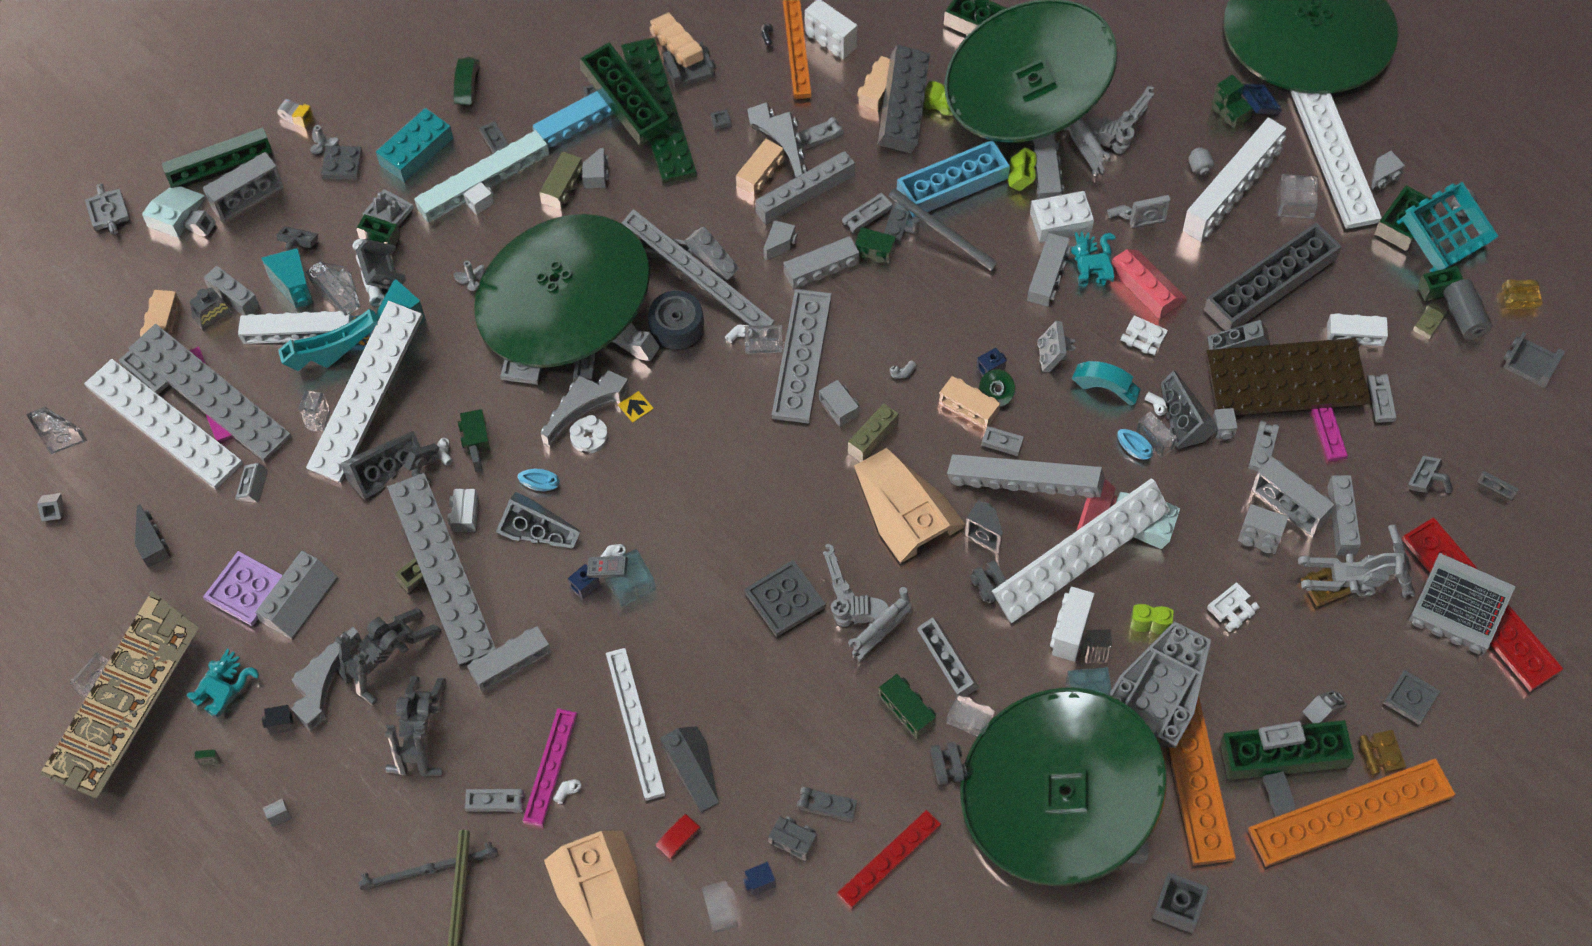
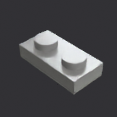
(1002, 441)
(1282, 735)

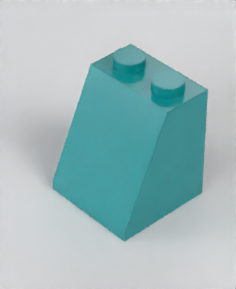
(289, 276)
(401, 295)

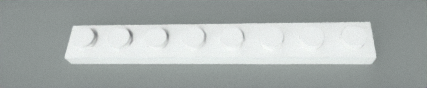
(635, 724)

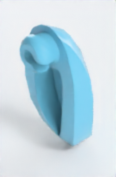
(1135, 444)
(539, 479)

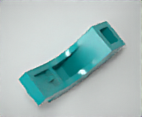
(1107, 376)

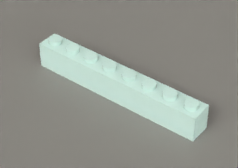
(487, 171)

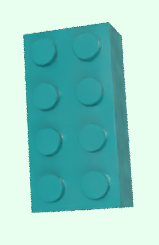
(414, 145)

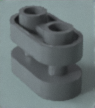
(981, 579)
(953, 753)

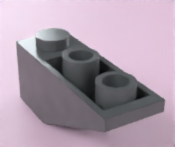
(1243, 336)
(147, 540)

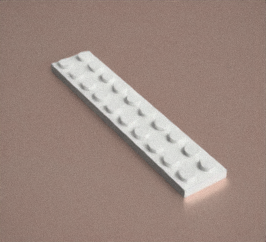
(1337, 159)
(364, 390)
(163, 424)
(1081, 550)

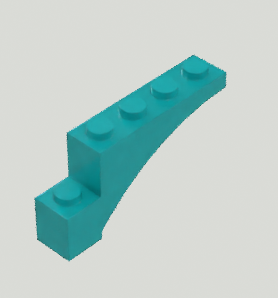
(327, 347)

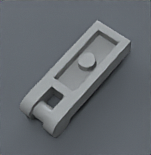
(820, 133)
(867, 213)
(1381, 398)
(1263, 446)
(494, 800)

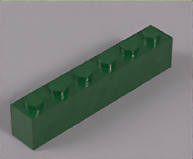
(216, 157)

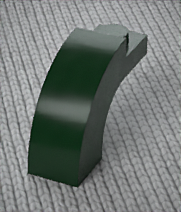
(464, 80)

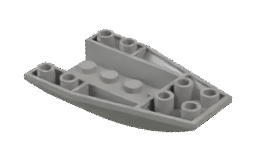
(1166, 682)

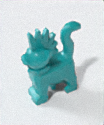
(1093, 263)
(220, 691)

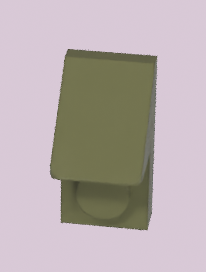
(1430, 320)

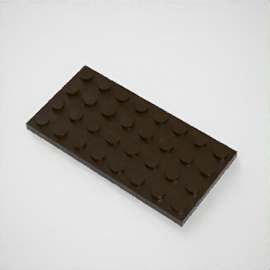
(1288, 376)

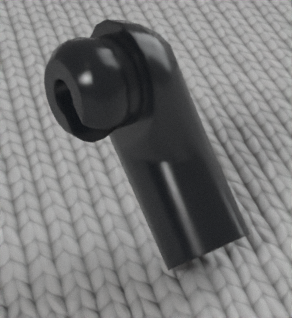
(765, 33)

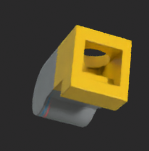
(295, 113)

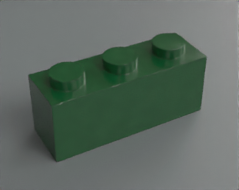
(907, 705)

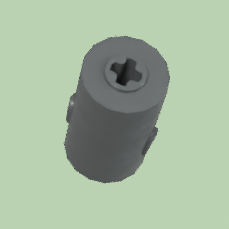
(1467, 309)

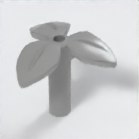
(319, 137)
(470, 276)

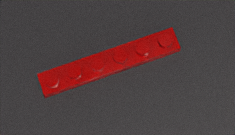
(888, 859)

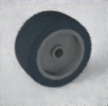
(676, 319)

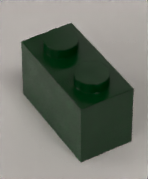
(378, 230)
(875, 245)
(1434, 283)
(474, 431)

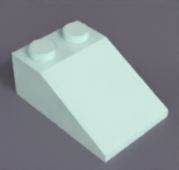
(171, 209)
(1160, 531)

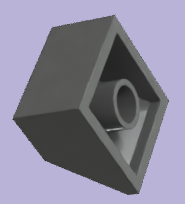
(984, 526)

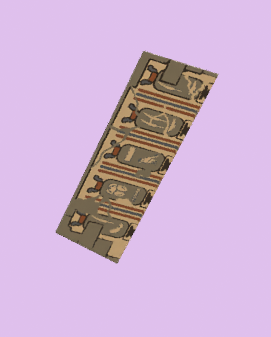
(121, 698)

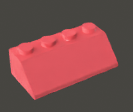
(1147, 282)
(1097, 505)

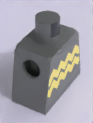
(208, 308)

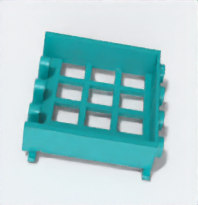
(1430, 244)

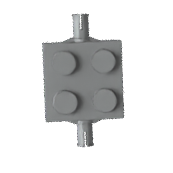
(107, 209)

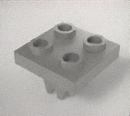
(389, 208)
(1054, 346)

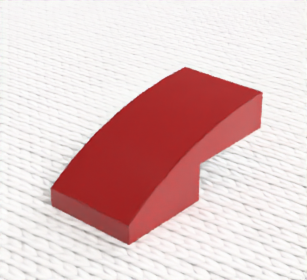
(678, 835)

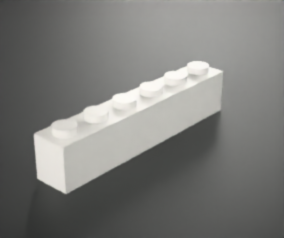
(287, 326)

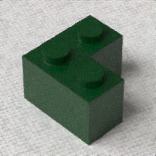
(1230, 103)

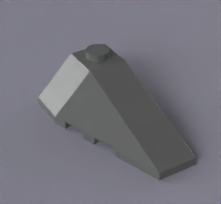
(1186, 415)

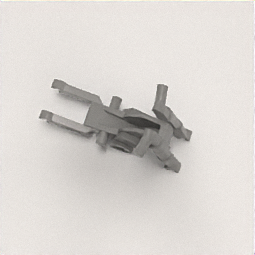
(1097, 131)
(1365, 574)
(864, 610)

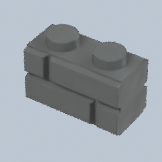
(793, 838)

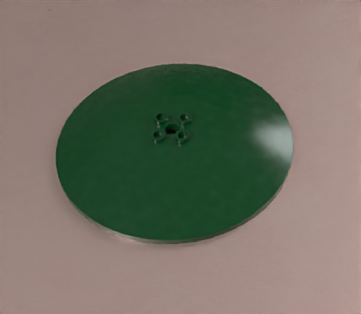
(1046, 39)
(1307, 54)
(559, 322)
(1055, 743)

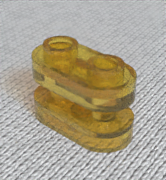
(1521, 294)

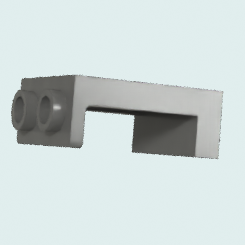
(692, 74)
(377, 264)
(1532, 361)

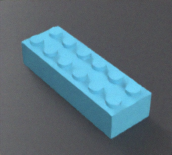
(955, 177)

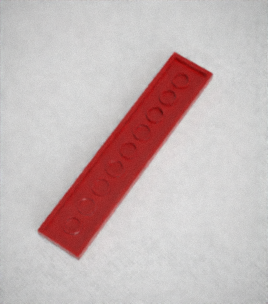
(1512, 638)

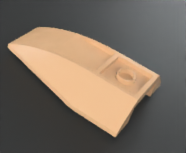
(904, 504)
(600, 888)

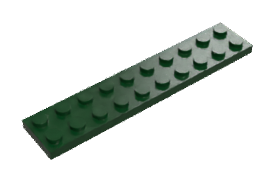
(671, 146)

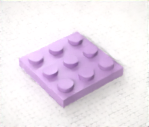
(242, 587)

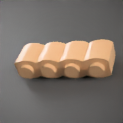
(676, 40)

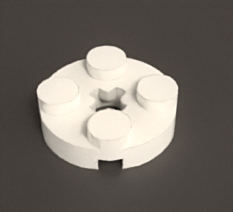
(588, 424)

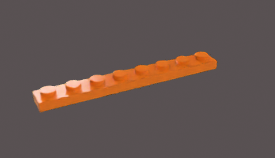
(797, 49)

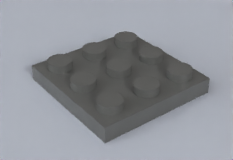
(784, 598)

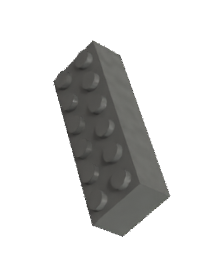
(903, 99)

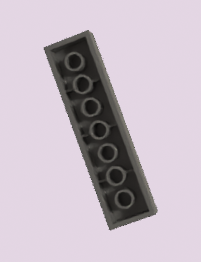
(1272, 277)

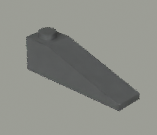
(373, 468)
(532, 522)
(692, 762)

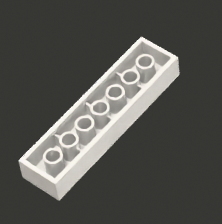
(1234, 180)

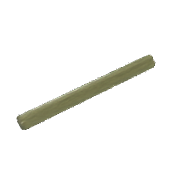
(459, 888)

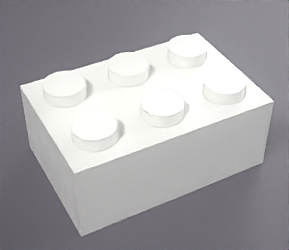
(830, 29)
(1062, 215)
(1071, 623)

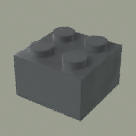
(1180, 902)

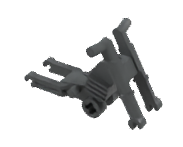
(378, 647)
(414, 715)

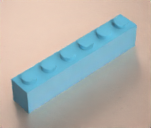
(573, 119)

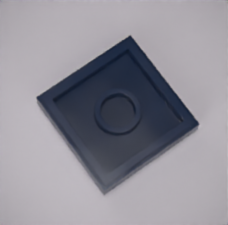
(1261, 99)

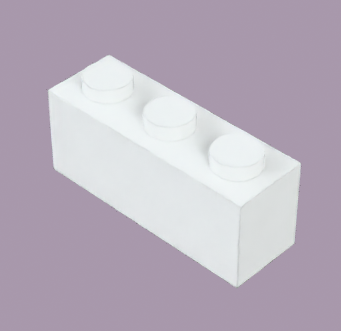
(1366, 329)

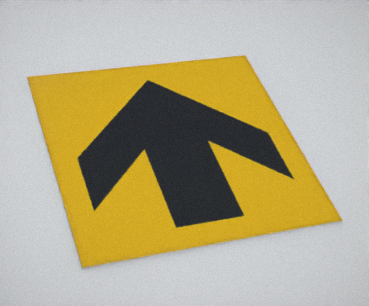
(635, 406)

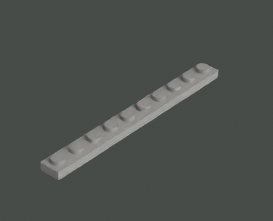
(696, 270)

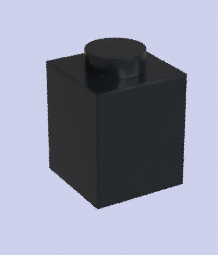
(278, 719)

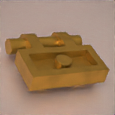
(1324, 597)
(1388, 751)

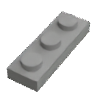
(143, 372)

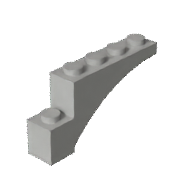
(783, 130)
(638, 343)
(582, 398)
(315, 681)

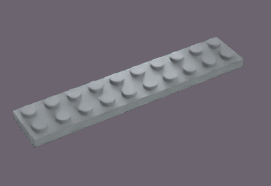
(210, 392)
(441, 569)

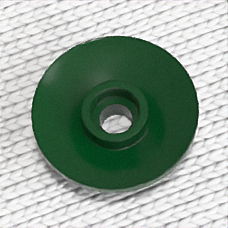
(994, 378)

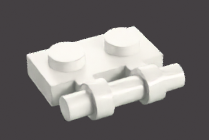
(1146, 332)
(1230, 601)

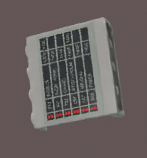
(1462, 604)

